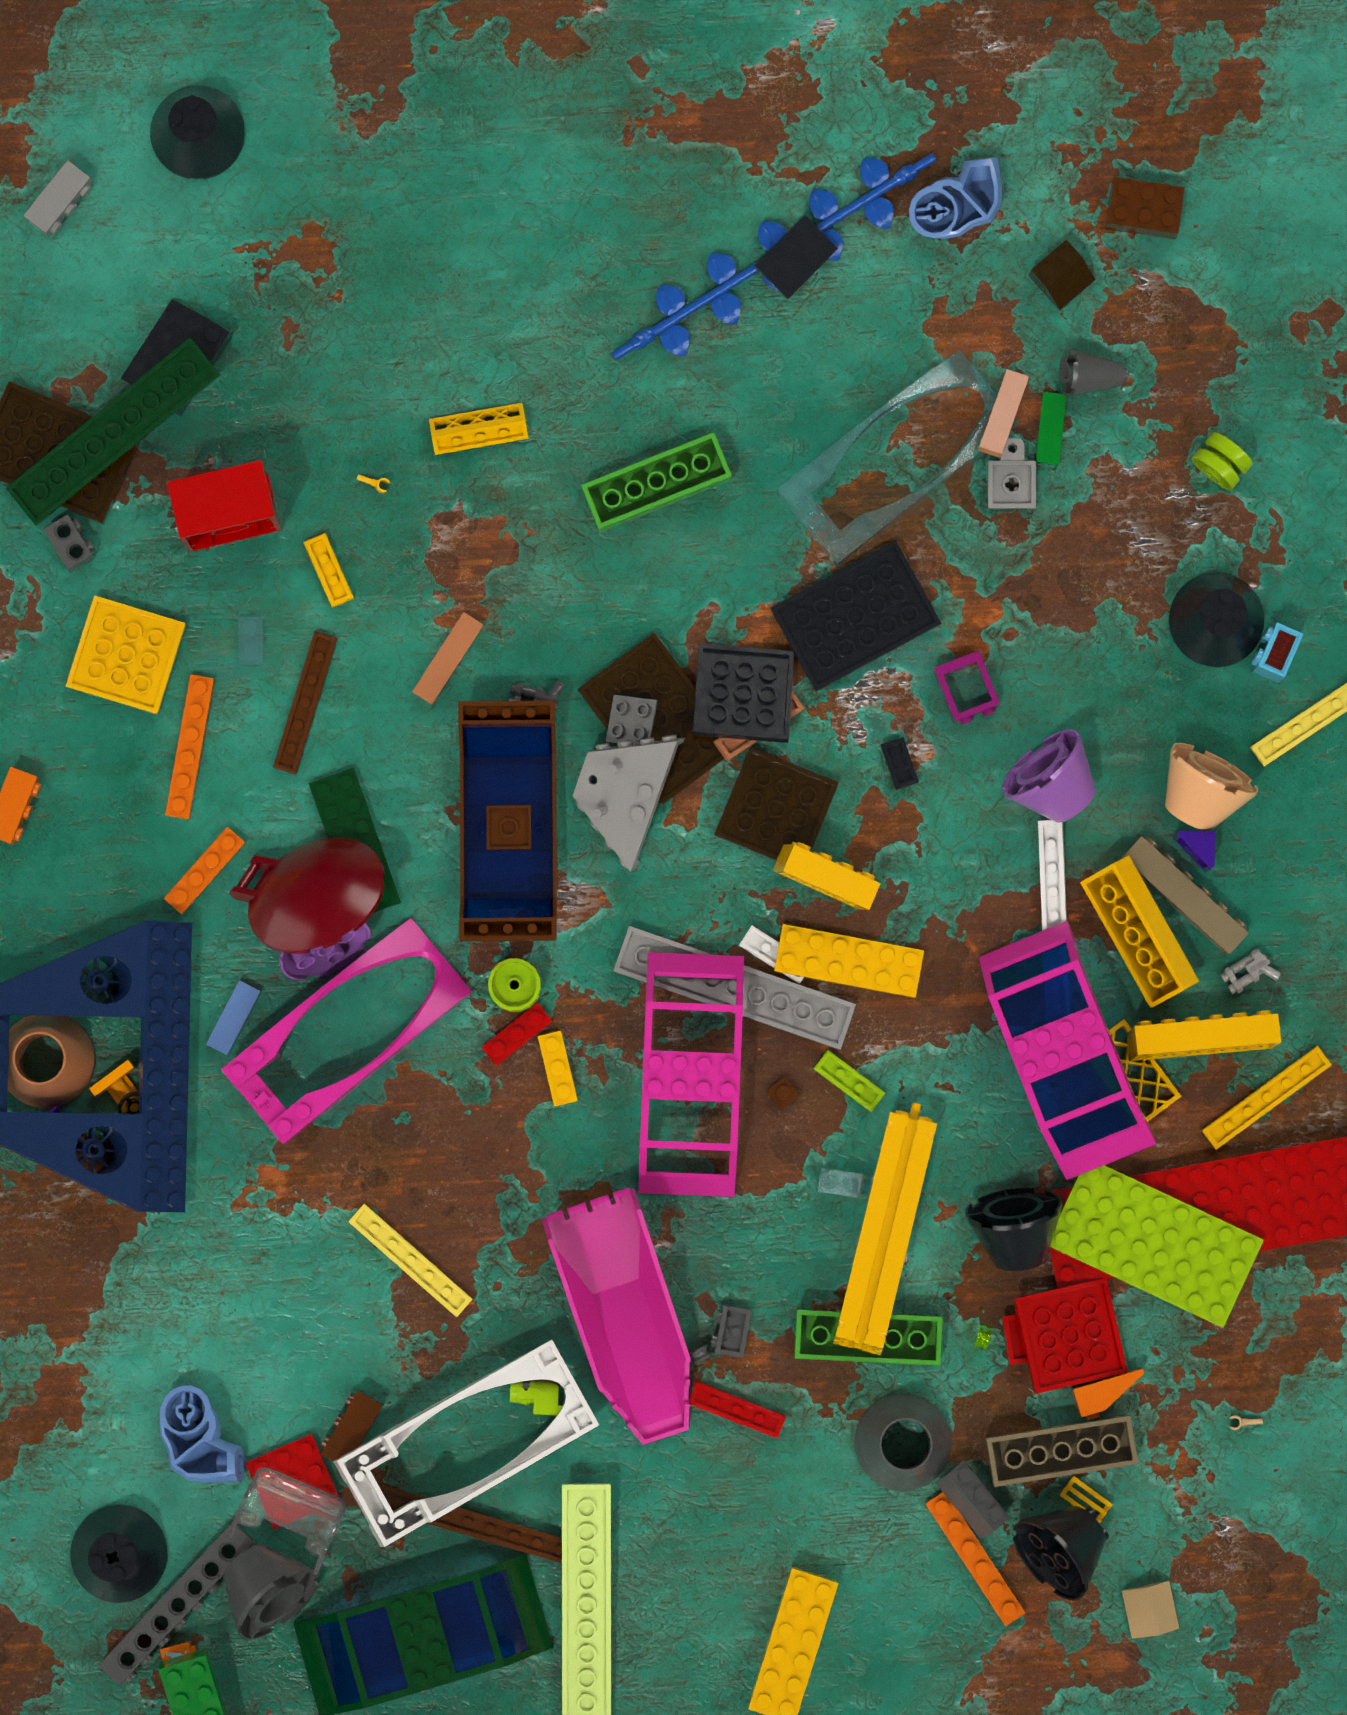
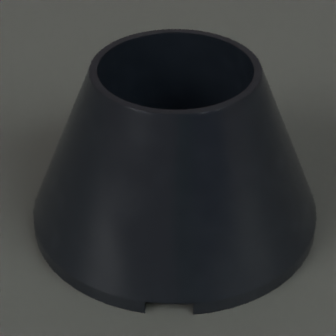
(1015, 1226)

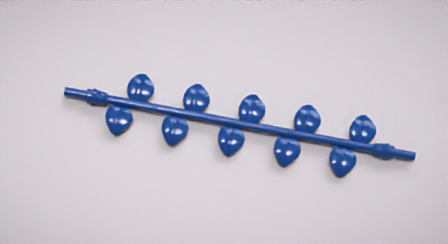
(723, 268)

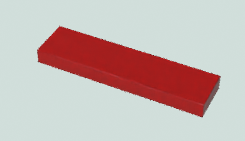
(736, 1409)

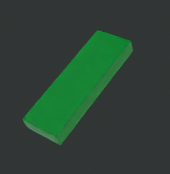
(1050, 428)

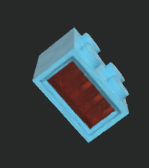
(1277, 653)

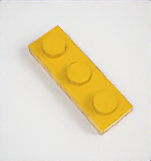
(557, 1068)

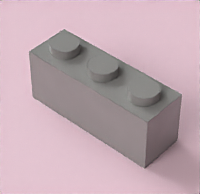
(58, 199)

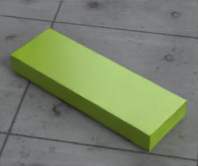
(849, 1081)

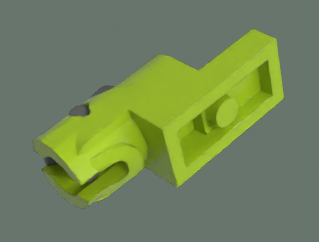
(541, 1393)

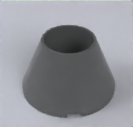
(875, 1423)
(266, 1589)

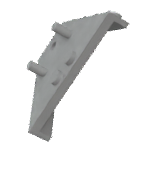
(625, 792)

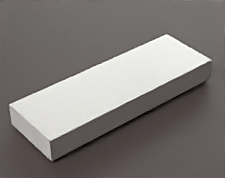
(764, 948)

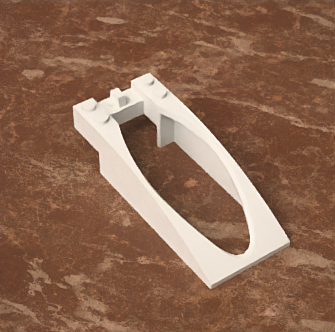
(389, 1525)

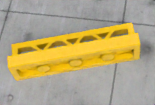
(478, 431)

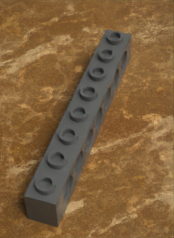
(114, 1665)

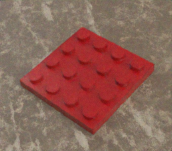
(1070, 1335)

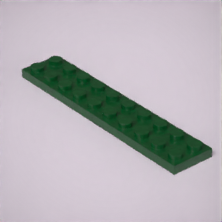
(113, 431)

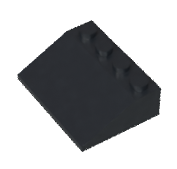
(171, 331)

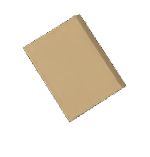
(1150, 1610)

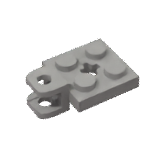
(1012, 466)

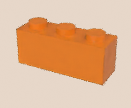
(15, 803)

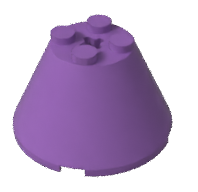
(325, 961)

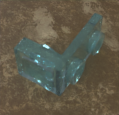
(845, 1183)

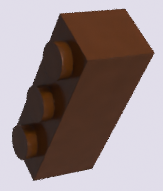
(351, 1426)

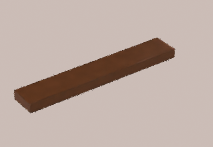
(305, 703)

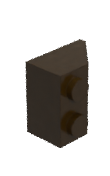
(1062, 275)

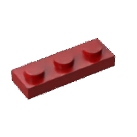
(517, 1034)

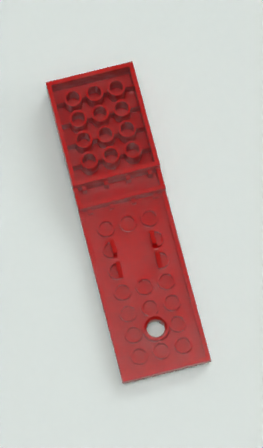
(1274, 1194)

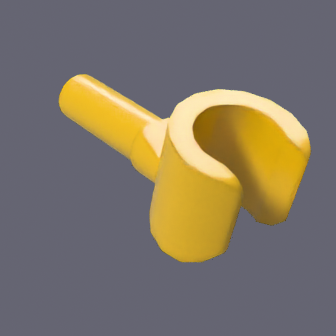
(373, 482)

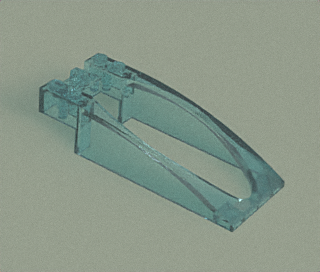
(843, 543)

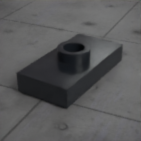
(899, 763)

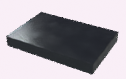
(795, 257)

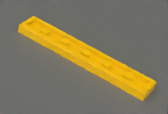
(1266, 1097)

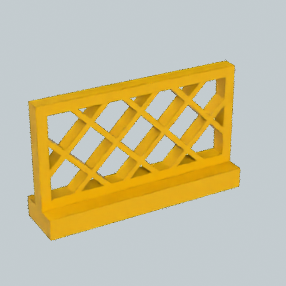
(1152, 1064)

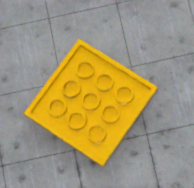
(126, 655)

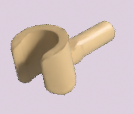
(1244, 1422)

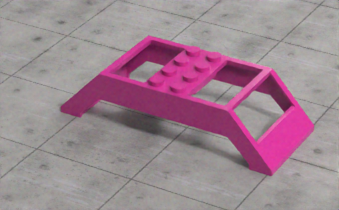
(691, 1075)

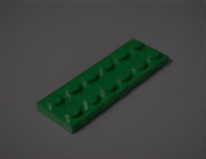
(347, 816)

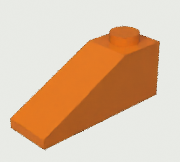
(1099, 1395)

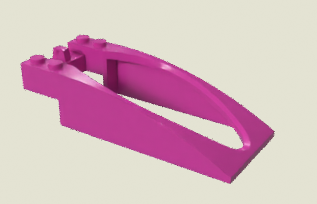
(287, 1123)

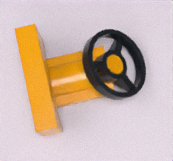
(120, 1088)

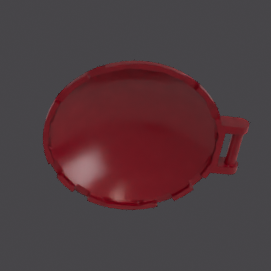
(312, 894)

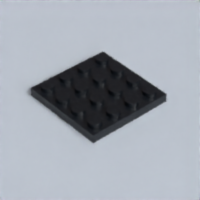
(743, 693)

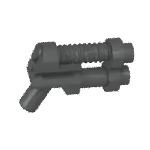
(520, 690)

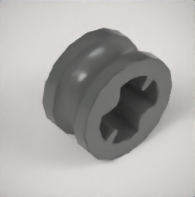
(700, 1354)

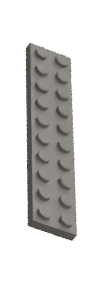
(764, 995)

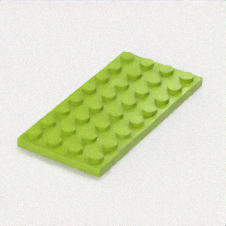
(1156, 1243)

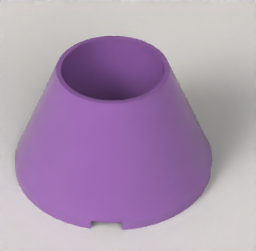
(1053, 778)

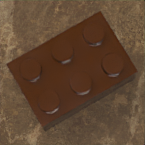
(1144, 208)

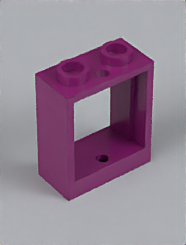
(959, 664)

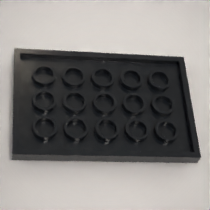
(855, 616)

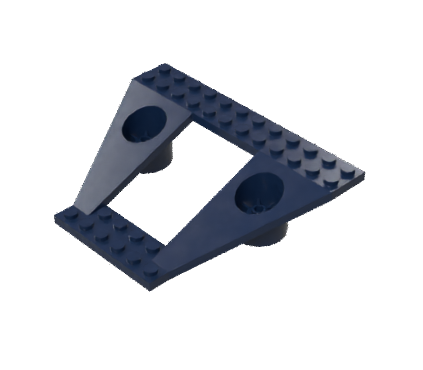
(146, 1148)

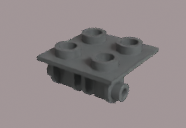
(631, 719)

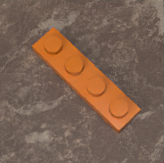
(204, 870)

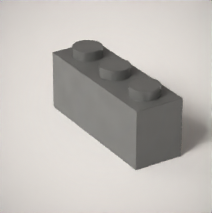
(972, 1499)

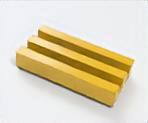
(1102, 1512)

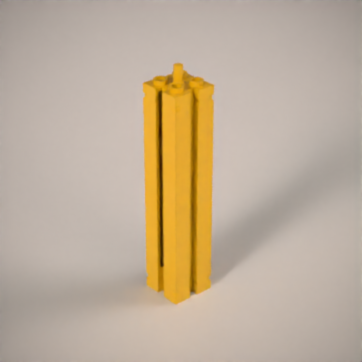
(885, 1231)

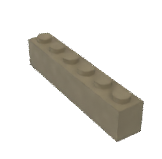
(1184, 896)

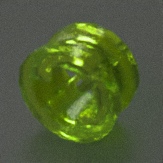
(982, 1339)

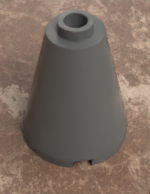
(1089, 373)

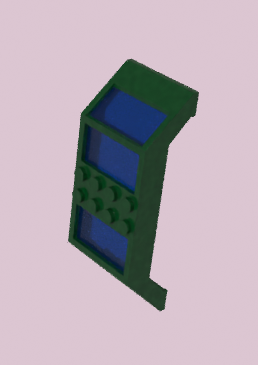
(423, 1637)

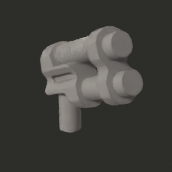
(1255, 965)

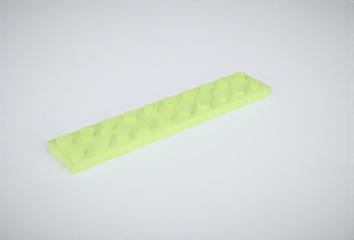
(586, 1599)

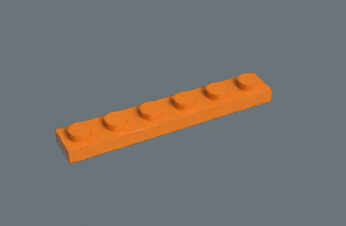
(189, 747)
(975, 1558)

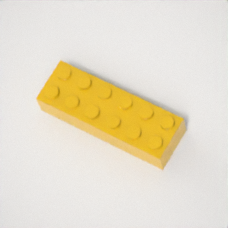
(1139, 931)
(1204, 1036)
(793, 1643)

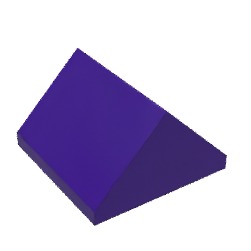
(1199, 846)

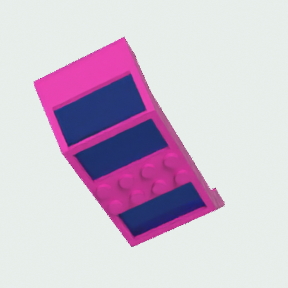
(1064, 1051)

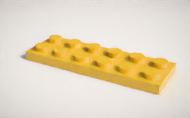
(849, 961)

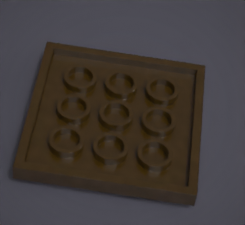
(774, 805)

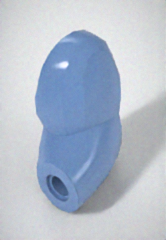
(959, 203)
(193, 1439)

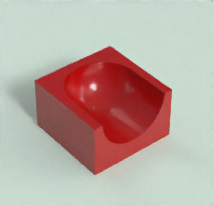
(224, 506)

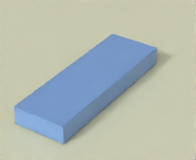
(233, 1017)

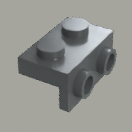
(732, 1331)

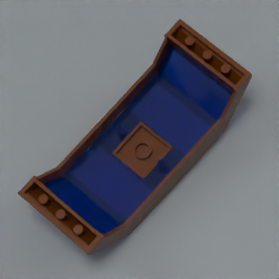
(508, 821)

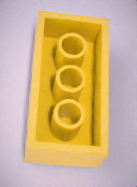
(825, 876)

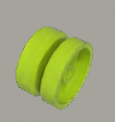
(1222, 461)
(514, 999)

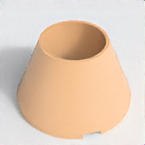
(1204, 787)

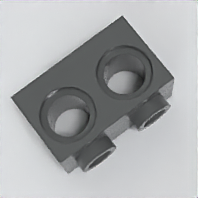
(65, 545)

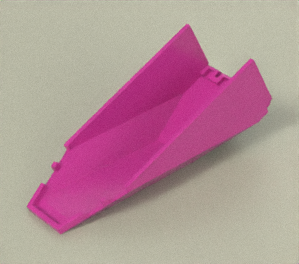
(623, 1312)

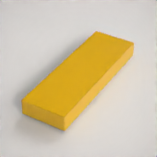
(328, 570)

